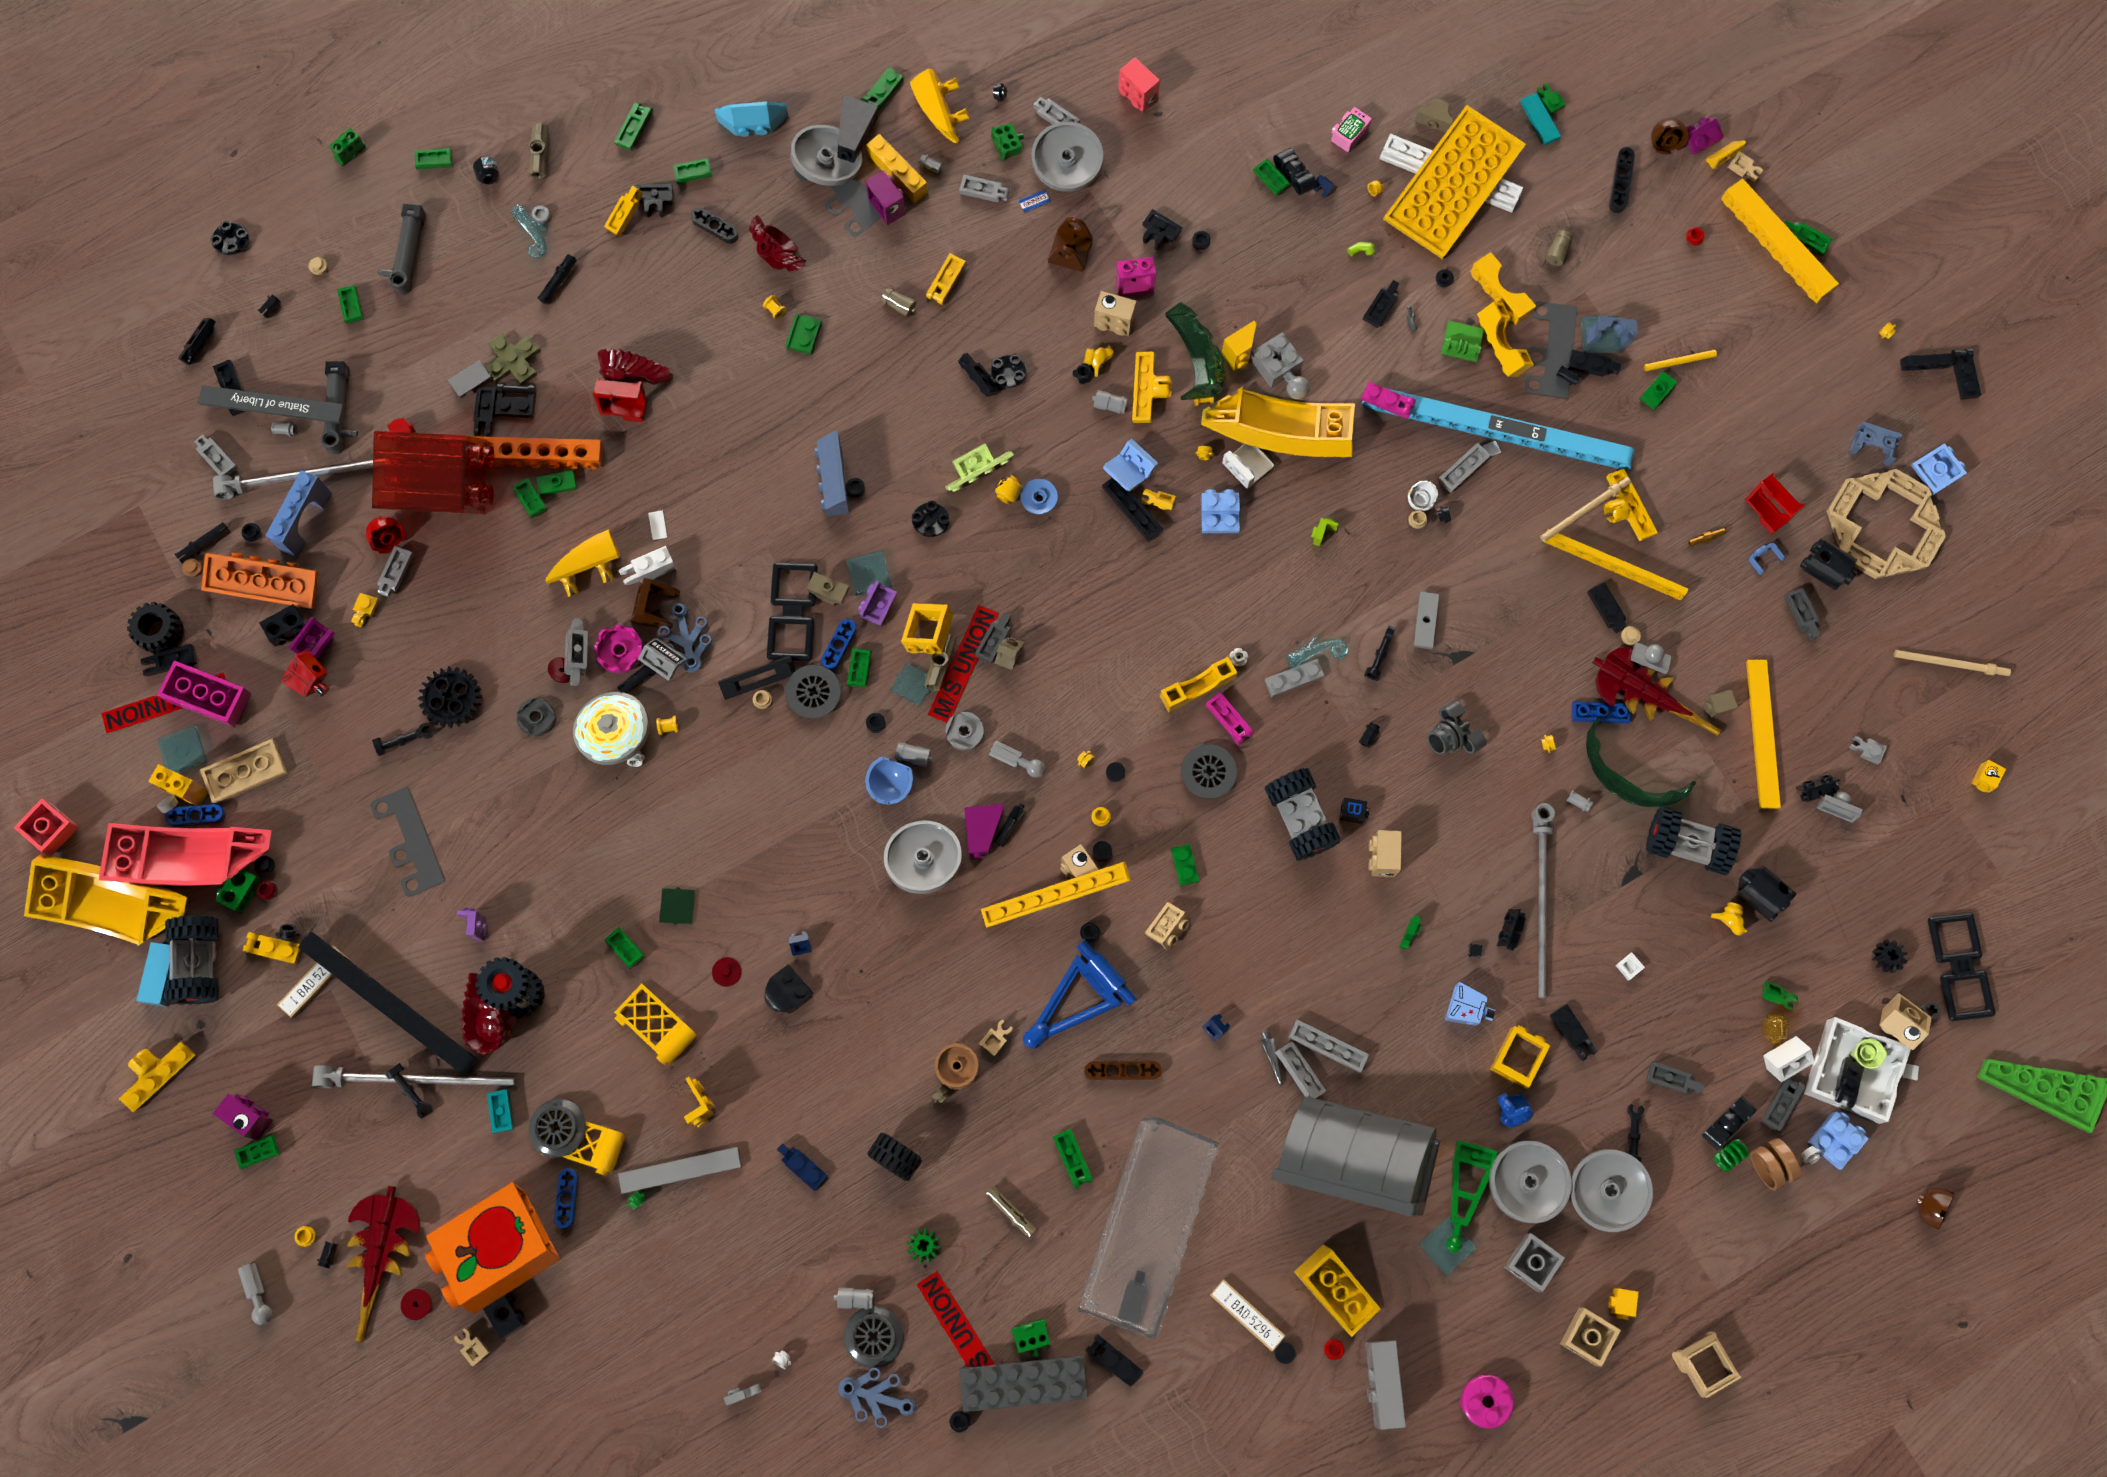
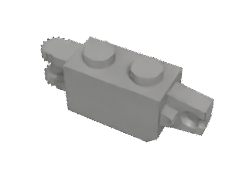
(575, 652)

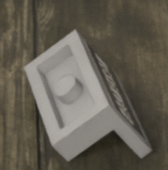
(661, 658)

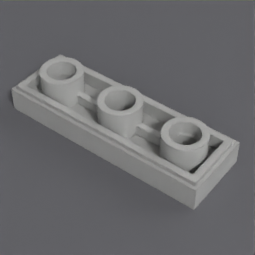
(1426, 610)

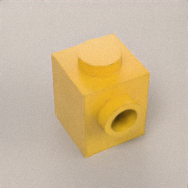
(1623, 1303)

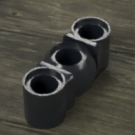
(1295, 171)
(1729, 1122)

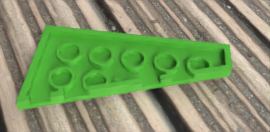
(2060, 1093)

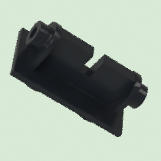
(1826, 784)
(1513, 921)

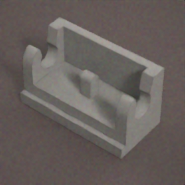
(469, 378)

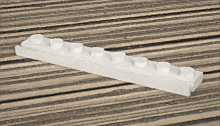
(1412, 156)

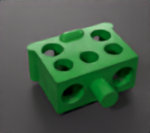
(1007, 140)
(347, 146)
(1031, 1330)

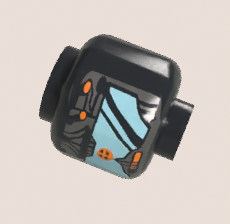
(486, 170)

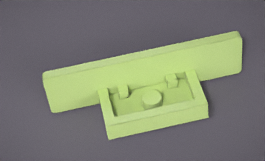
(975, 463)

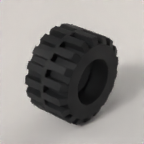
(145, 617)
(894, 1156)

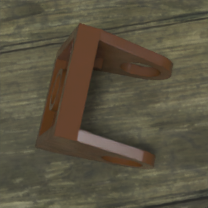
(1071, 236)
(654, 587)

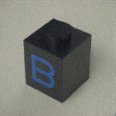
(1354, 810)

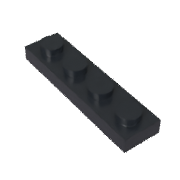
(1133, 509)

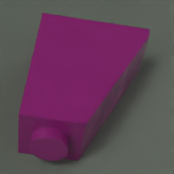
(981, 828)

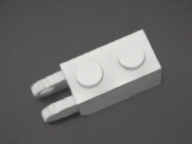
(649, 566)

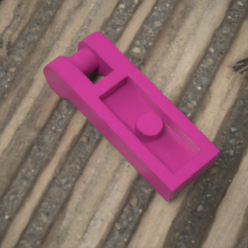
(1388, 400)
(1229, 718)

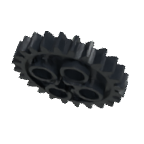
(433, 694)

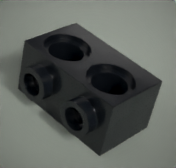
(283, 621)

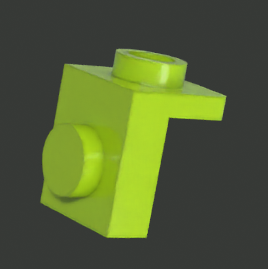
(1324, 524)

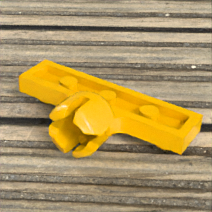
(1147, 387)
(1629, 507)
(154, 1073)

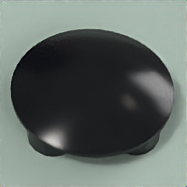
(229, 238)
(1008, 371)
(930, 519)

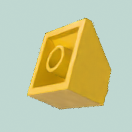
(1238, 347)

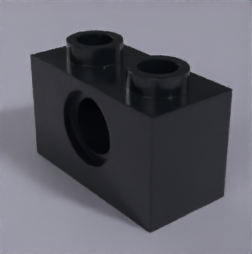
(512, 1323)

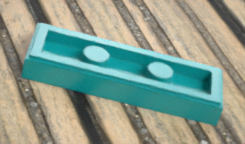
(1540, 119)

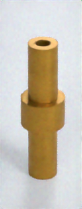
(1706, 537)

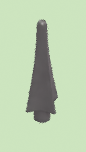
(1269, 1047)

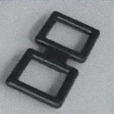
(791, 612)
(1961, 966)

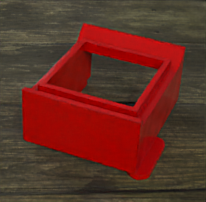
(620, 399)
(1769, 514)

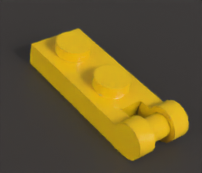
(946, 278)
(272, 948)

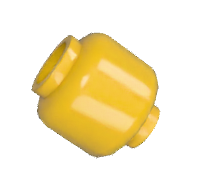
(1008, 489)

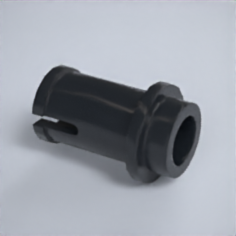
(270, 305)
(1568, 375)
(1369, 734)
(327, 1255)

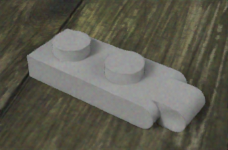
(1053, 112)
(983, 189)
(215, 456)
(394, 571)

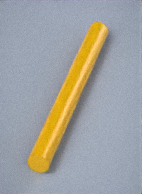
(1680, 360)

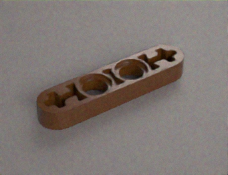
(1122, 1066)

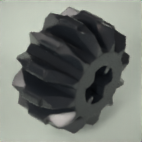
(1883, 959)

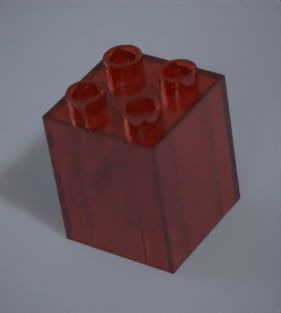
(431, 472)

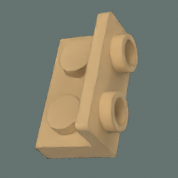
(1168, 926)

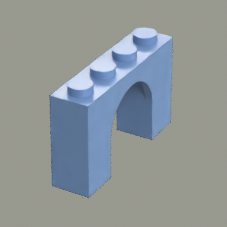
(284, 528)

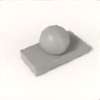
(1651, 657)
(1840, 806)

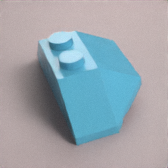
(752, 117)

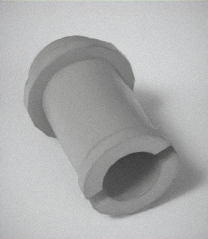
(930, 164)
(283, 428)
(1580, 801)

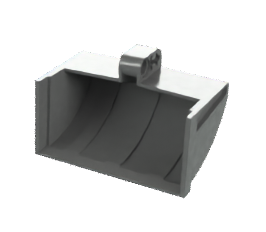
(1359, 1156)

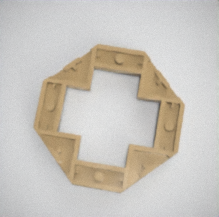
(1924, 515)

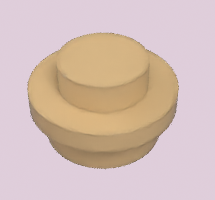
(318, 266)
(1417, 519)
(1630, 635)
(762, 699)

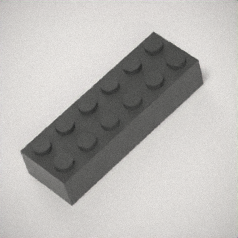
(1023, 1383)

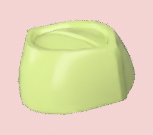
(1869, 1053)

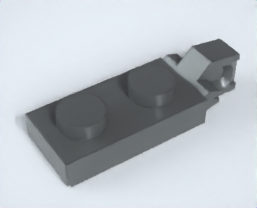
(1803, 613)
(994, 636)
(1673, 1079)

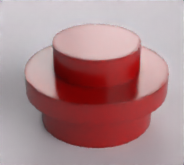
(1695, 236)
(1334, 1349)

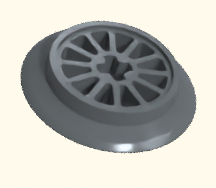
(806, 673)
(1210, 751)
(574, 1139)
(892, 1349)

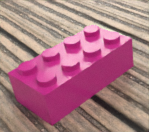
(204, 694)

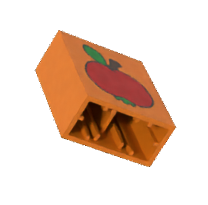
(490, 1249)

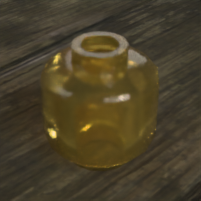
(1775, 1028)

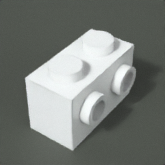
(1788, 1059)

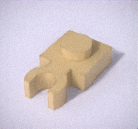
(1743, 165)
(994, 1040)
(474, 1349)

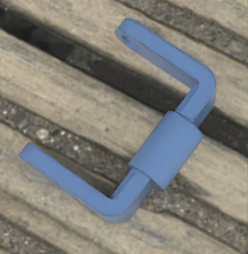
(1760, 551)

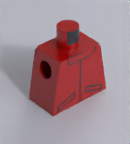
(305, 675)

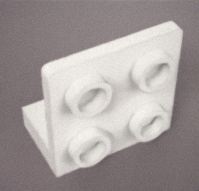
(1247, 464)

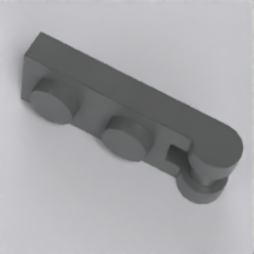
(1782, 1104)

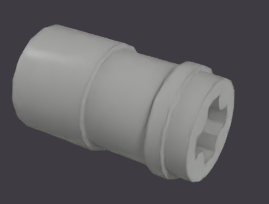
(1108, 401)
(916, 755)
(854, 1298)

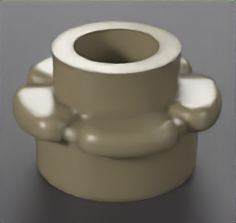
(940, 1094)

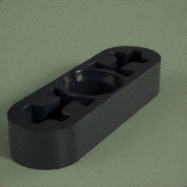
(710, 218)
(1927, 362)

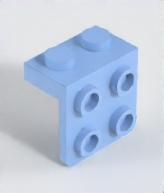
(1131, 466)

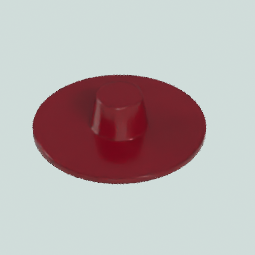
(556, 670)
(726, 971)
(415, 1304)

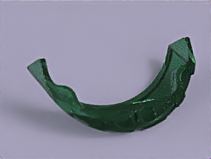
(1204, 354)
(1623, 788)

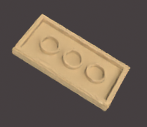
(243, 771)

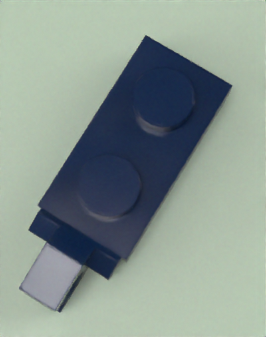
(802, 1167)

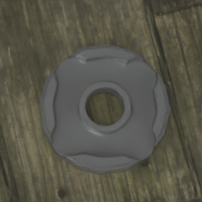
(541, 726)

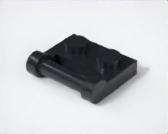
(515, 406)

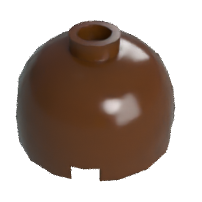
(1669, 135)
(1934, 1206)

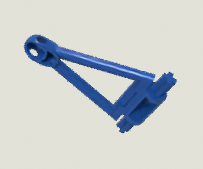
(1100, 976)

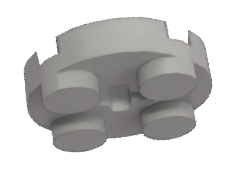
(970, 740)

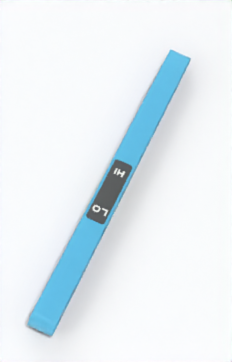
(1517, 432)

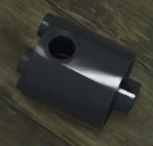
(1835, 564)
(1765, 892)

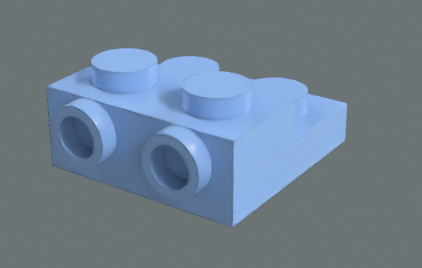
(1939, 468)
(1220, 512)
(1838, 1139)

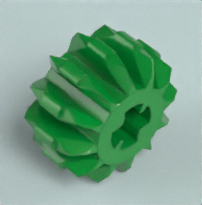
(1731, 1155)
(930, 1247)

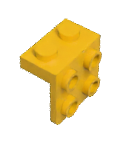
(700, 1115)

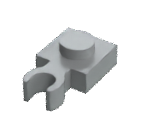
(1870, 750)
(736, 1395)

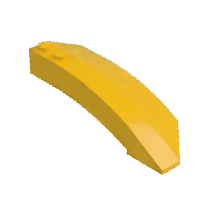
(1284, 424)
(74, 896)

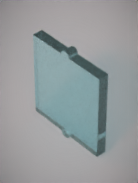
(911, 684)

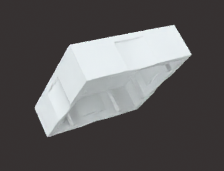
(1877, 1085)

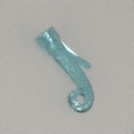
(532, 227)
(1310, 649)

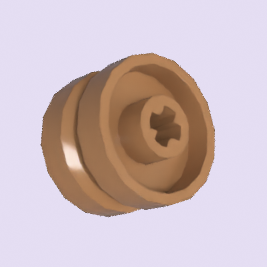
(959, 1078)
(1775, 1164)

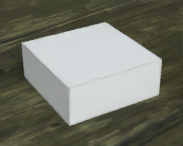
(1630, 966)

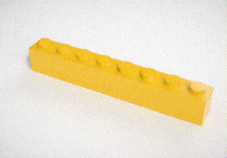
(1779, 241)

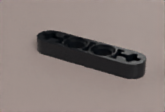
(1620, 179)

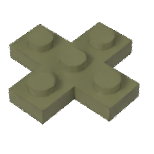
(512, 359)

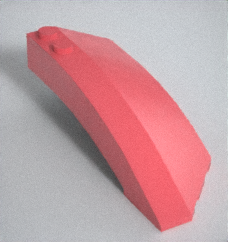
(179, 854)

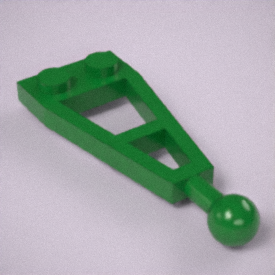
(1473, 1156)

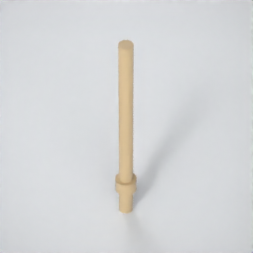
(1613, 490)
(1989, 669)

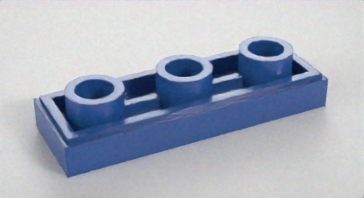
(1590, 711)

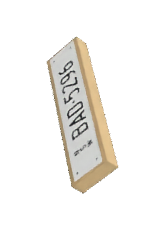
(306, 989)
(1247, 1315)

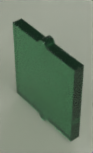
(676, 906)

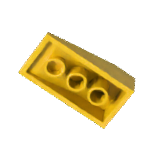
(1337, 1290)

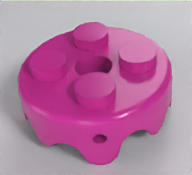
(609, 640)
(1472, 1401)

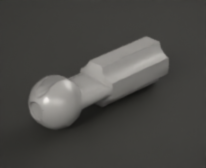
(1015, 758)
(254, 1290)

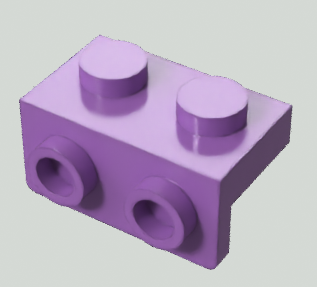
(877, 603)
(476, 924)

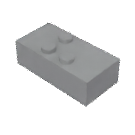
(1385, 1384)

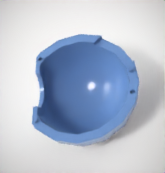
(889, 781)

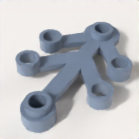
(687, 640)
(873, 1396)

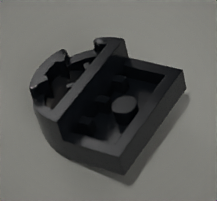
(786, 991)

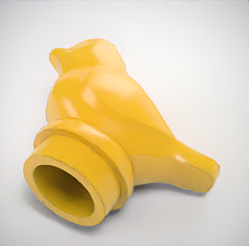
(1098, 357)
(1732, 918)

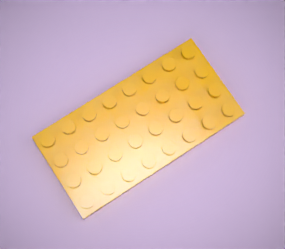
(1454, 182)

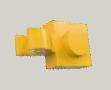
(1160, 499)
(364, 607)

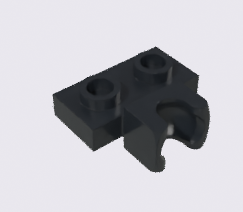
(655, 197)
(1160, 229)

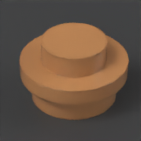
(192, 568)

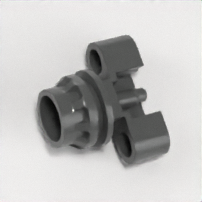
(1453, 733)

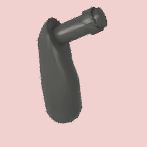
(1410, 318)

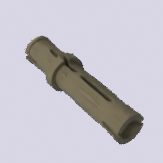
(1010, 1211)

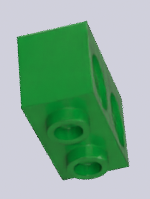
(243, 892)

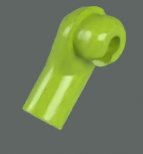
(1361, 246)

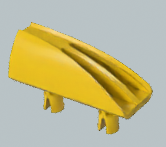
(933, 101)
(591, 553)

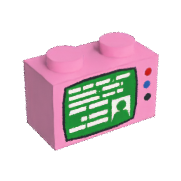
(1351, 129)

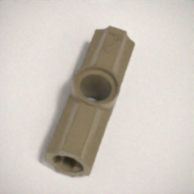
(538, 160)
(937, 671)

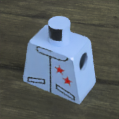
(1468, 1006)

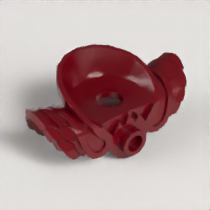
(775, 246)

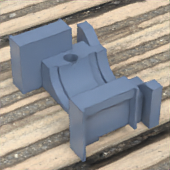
(1624, 328)
(1877, 436)

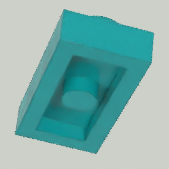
(500, 1111)

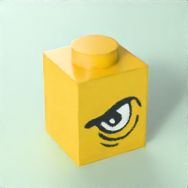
(1988, 776)

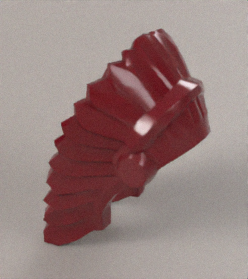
(629, 367)
(484, 1026)

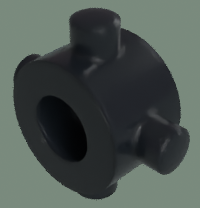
(1475, 950)

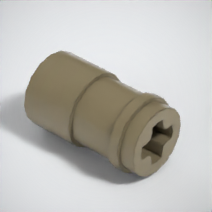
(1559, 248)
(899, 302)

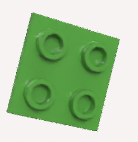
(1462, 341)

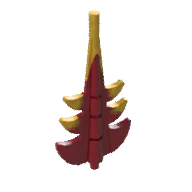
(1618, 674)
(384, 1216)

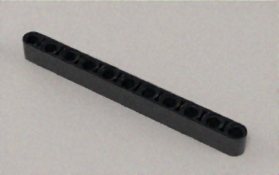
(388, 1003)

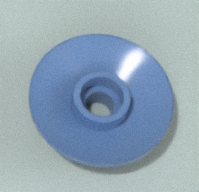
(1039, 488)

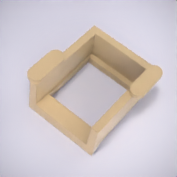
(1683, 1361)

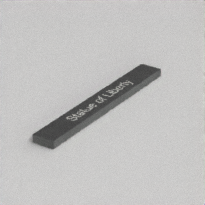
(271, 404)

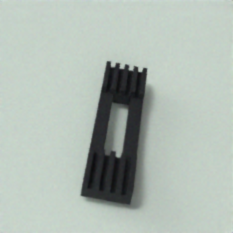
(730, 686)

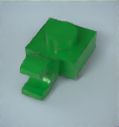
(1777, 994)

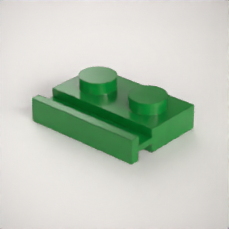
(803, 334)

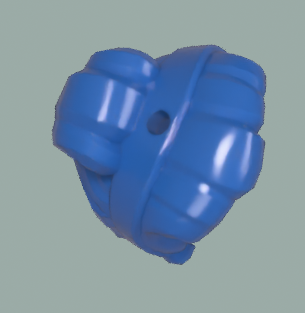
(1515, 1109)

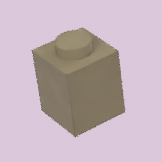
(1720, 704)

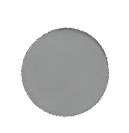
(541, 215)
(167, 804)

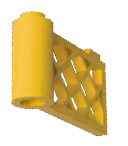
(673, 1042)
(606, 1150)

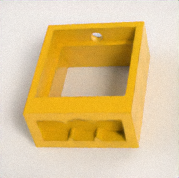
(927, 612)
(178, 785)
(1511, 1074)

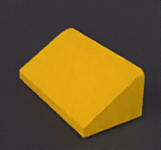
(1725, 153)

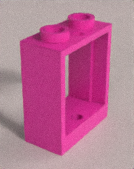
(1142, 273)

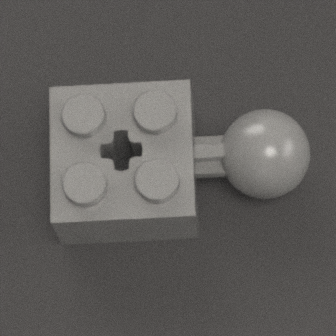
(1279, 362)

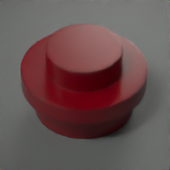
(266, 890)

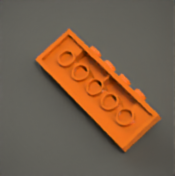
(260, 579)

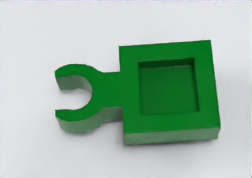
(1552, 101)
(1412, 928)

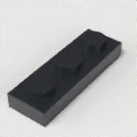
(228, 379)

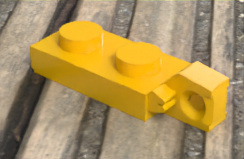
(623, 211)

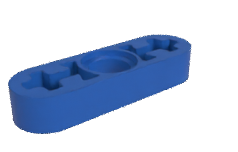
(840, 630)
(204, 819)
(572, 1183)

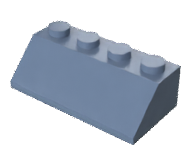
(832, 475)

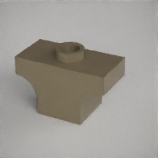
(1435, 115)
(827, 589)
(1009, 652)

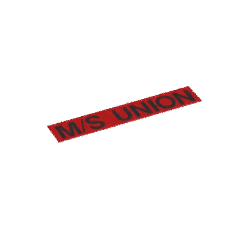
(962, 665)
(139, 712)
(954, 1321)

